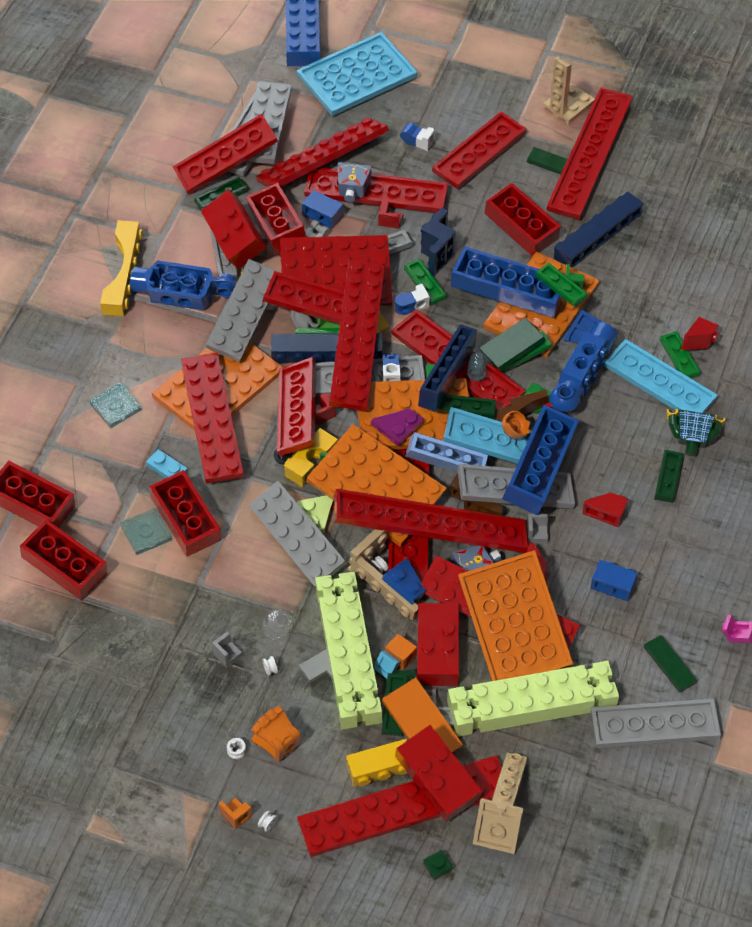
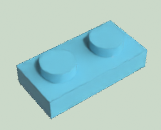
(164, 464)

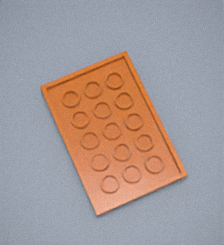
(507, 315)
(241, 380)
(394, 396)
(370, 467)
(515, 618)

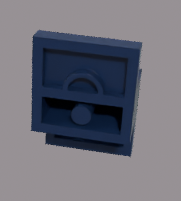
(437, 241)

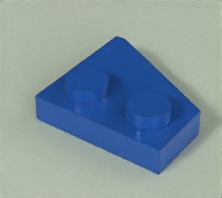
(583, 323)
(405, 581)

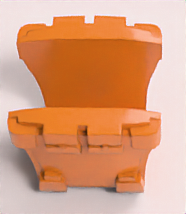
(276, 734)

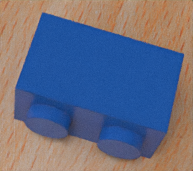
(322, 209)
(614, 580)

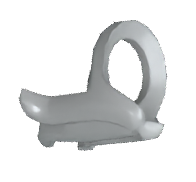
(301, 320)

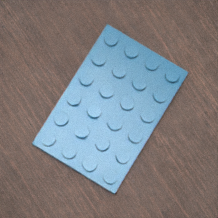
(356, 73)

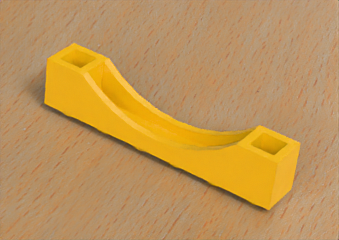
(115, 296)

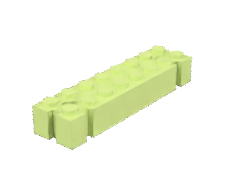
(348, 650)
(531, 698)

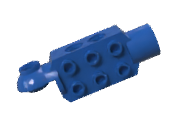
(180, 284)
(582, 367)

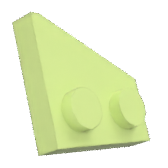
(317, 510)

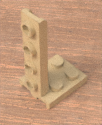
(566, 98)
(362, 555)
(499, 819)

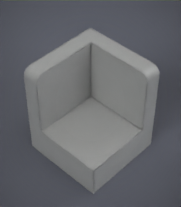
(537, 528)
(225, 650)

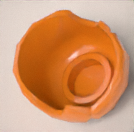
(515, 425)

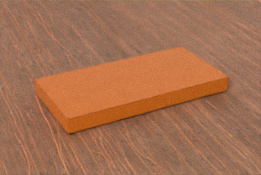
(415, 711)

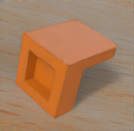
(402, 650)
(235, 812)

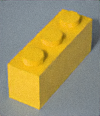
(374, 764)

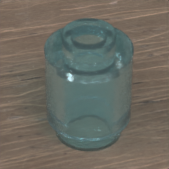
(477, 366)

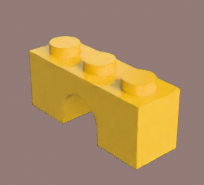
(299, 465)

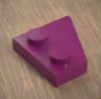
(398, 425)

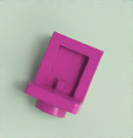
(737, 630)

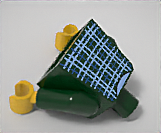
(694, 429)

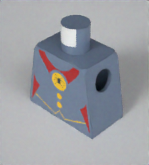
(353, 180)
(474, 557)

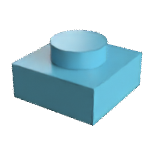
(386, 663)

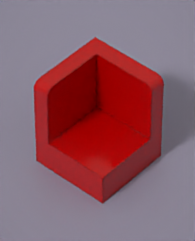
(388, 218)
(323, 411)

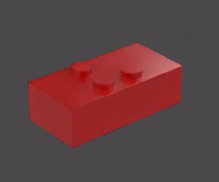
(275, 215)
(522, 219)
(233, 229)
(33, 496)
(185, 513)
(63, 559)
(438, 644)
(438, 773)

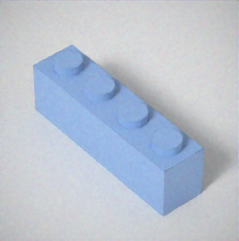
(442, 453)

